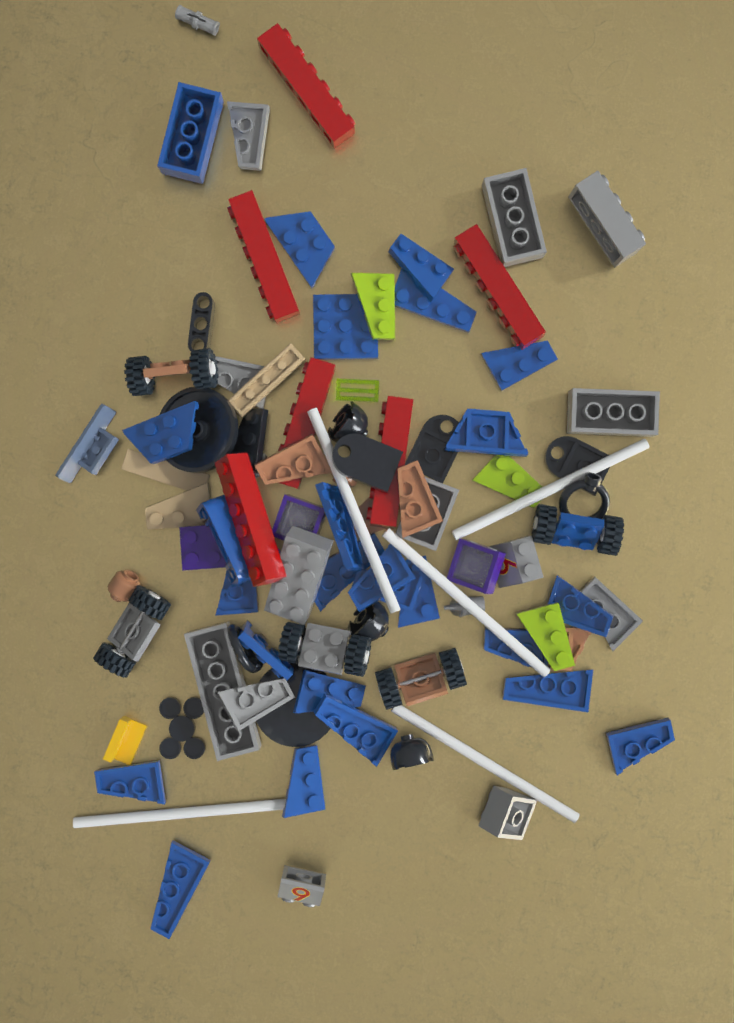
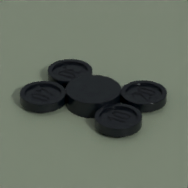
(182, 728)

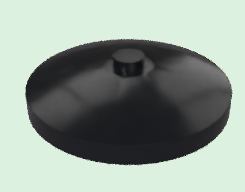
(214, 430)
(289, 727)

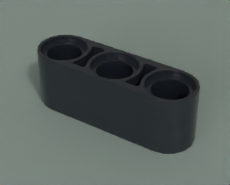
(201, 314)

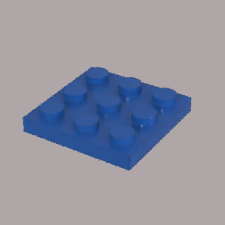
(341, 328)

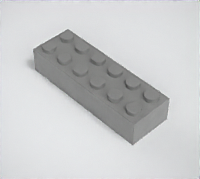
(217, 670)

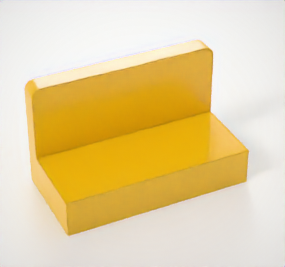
(125, 740)

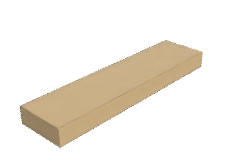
(266, 380)
(162, 471)

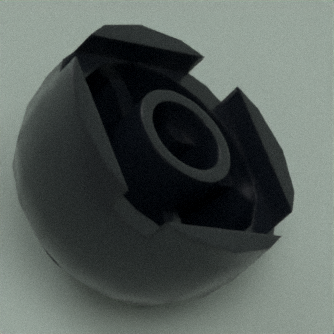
(349, 421)
(370, 622)
(410, 752)

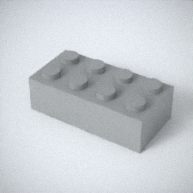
(513, 217)
(607, 218)
(613, 412)
(304, 562)

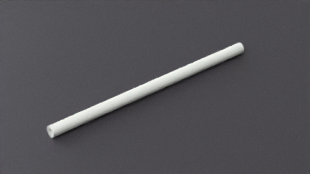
(549, 489)
(354, 513)
(466, 602)
(486, 763)
(179, 813)

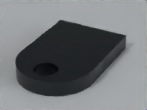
(430, 448)
(574, 457)
(368, 461)

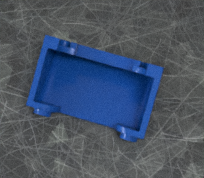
(223, 530)

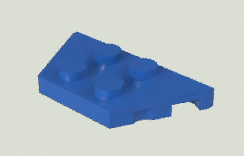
(303, 242)
(165, 434)
(487, 434)

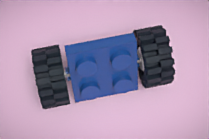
(578, 530)

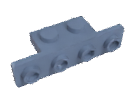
(91, 447)

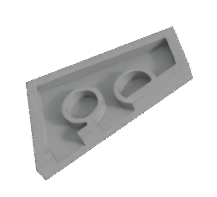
(249, 129)

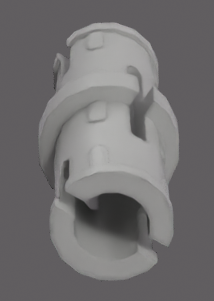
(197, 20)

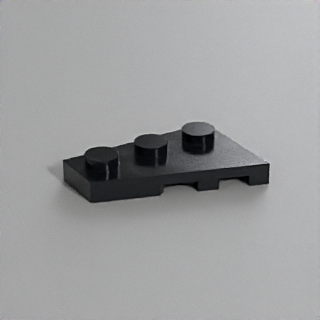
(252, 435)

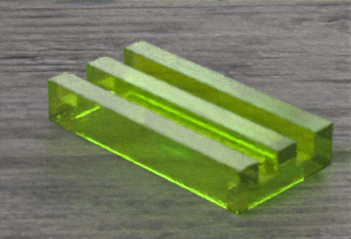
(357, 390)

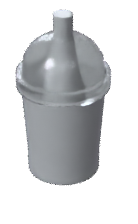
(458, 610)

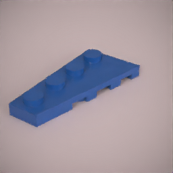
(442, 309)
(341, 526)
(337, 577)
(555, 690)
(179, 882)

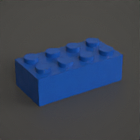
(190, 133)

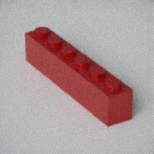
(306, 86)
(264, 257)
(499, 287)
(311, 395)
(394, 434)
(250, 519)

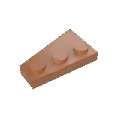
(294, 462)
(416, 500)

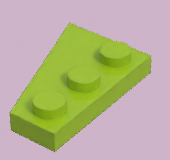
(378, 301)
(507, 478)
(549, 633)

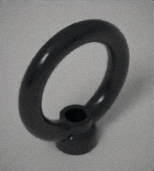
(591, 482)
(248, 659)

